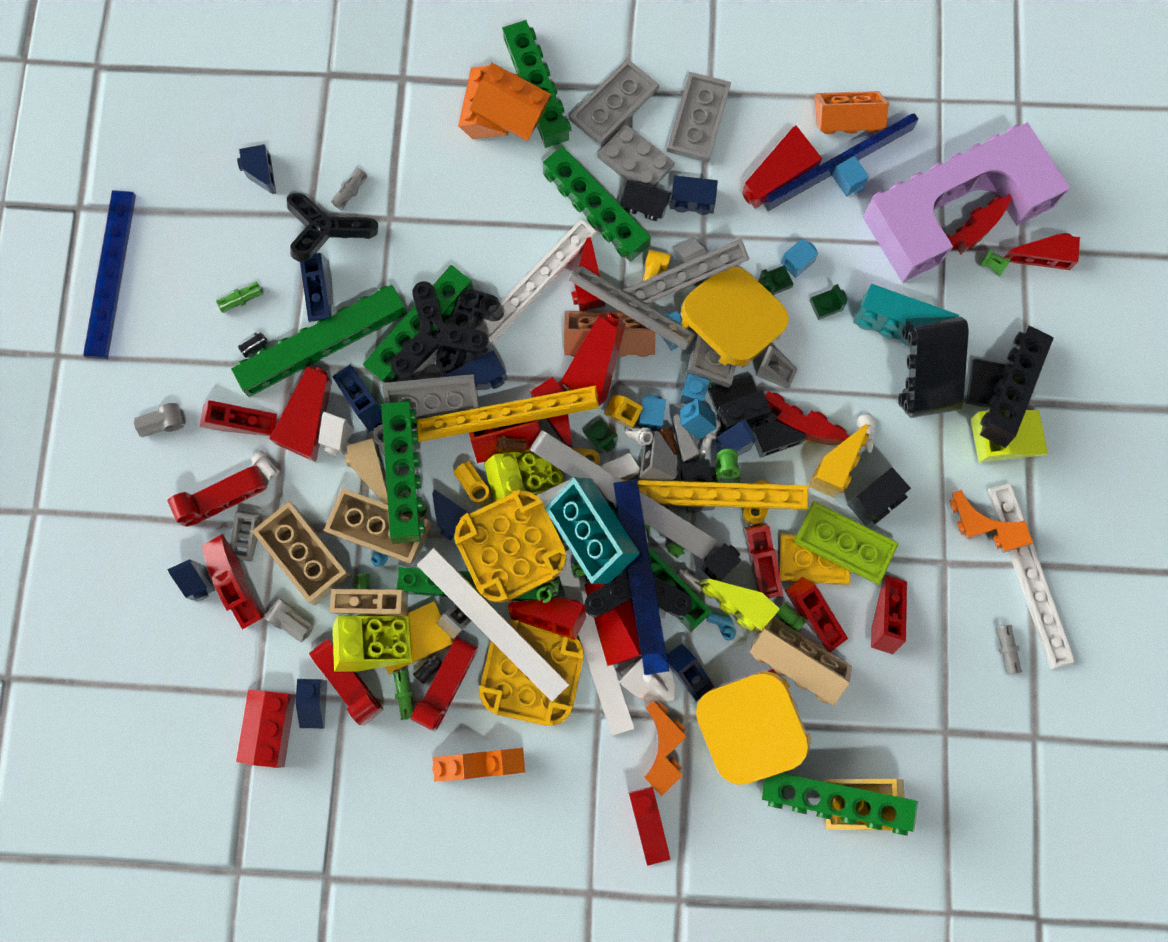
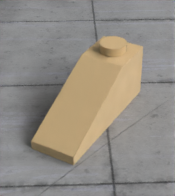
(366, 462)
(369, 602)

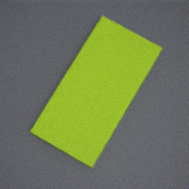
(846, 543)

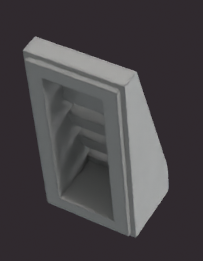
(685, 443)
(237, 534)

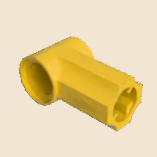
(656, 263)
(472, 483)

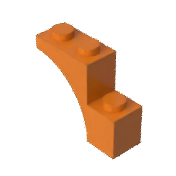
(1008, 534)
(478, 765)
(665, 772)

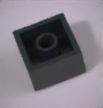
(884, 492)

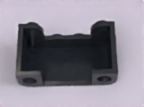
(935, 365)

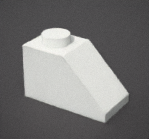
(334, 434)

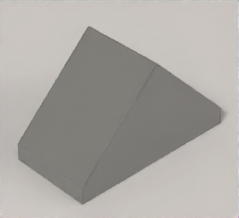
(777, 368)
(453, 621)

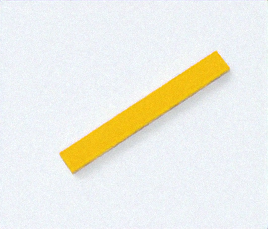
(507, 413)
(726, 494)

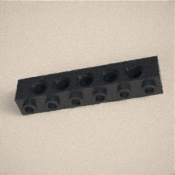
(1016, 386)

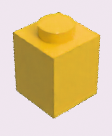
(623, 410)

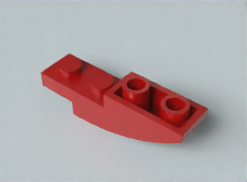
(979, 224)
(813, 426)
(229, 583)

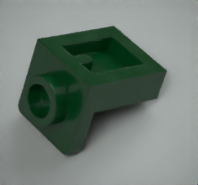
(776, 280)
(829, 302)
(601, 437)

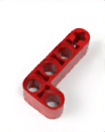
(216, 498)
(445, 685)
(351, 688)

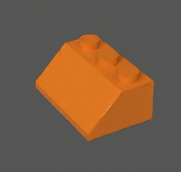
(510, 101)
(851, 112)
(471, 123)

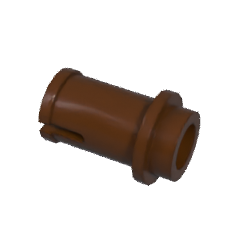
(668, 436)
(511, 445)

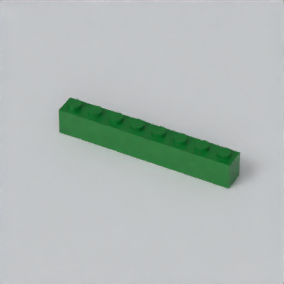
(319, 340)

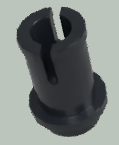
(253, 344)
(428, 668)

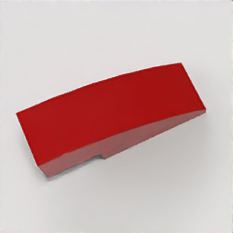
(763, 560)

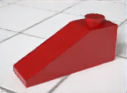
(1056, 252)
(581, 297)
(237, 419)
(559, 423)
(816, 613)
(556, 616)
(890, 616)
(649, 825)

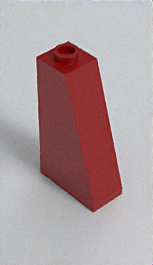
(787, 162)
(597, 356)
(301, 419)
(617, 631)

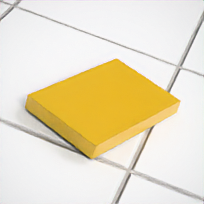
(799, 563)
(425, 635)

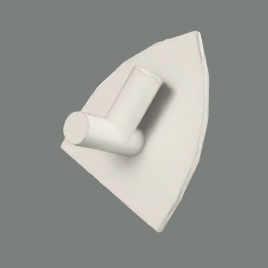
(649, 687)

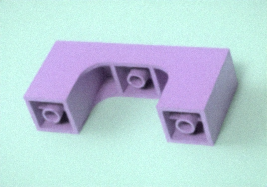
(1003, 165)

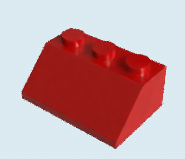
(485, 440)
(266, 728)

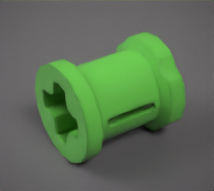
(995, 262)

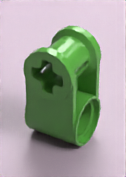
(726, 467)

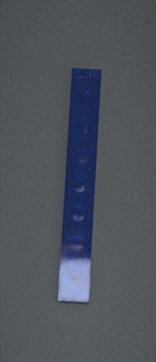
(826, 169)
(109, 275)
(642, 580)

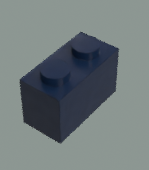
(693, 195)

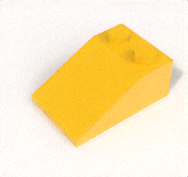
(885, 786)

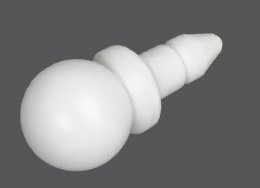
(869, 420)
(706, 443)

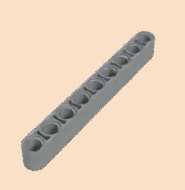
(654, 514)

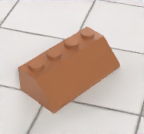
(635, 341)

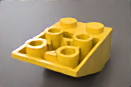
(833, 471)

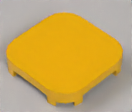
(734, 315)
(510, 546)
(513, 695)
(753, 728)

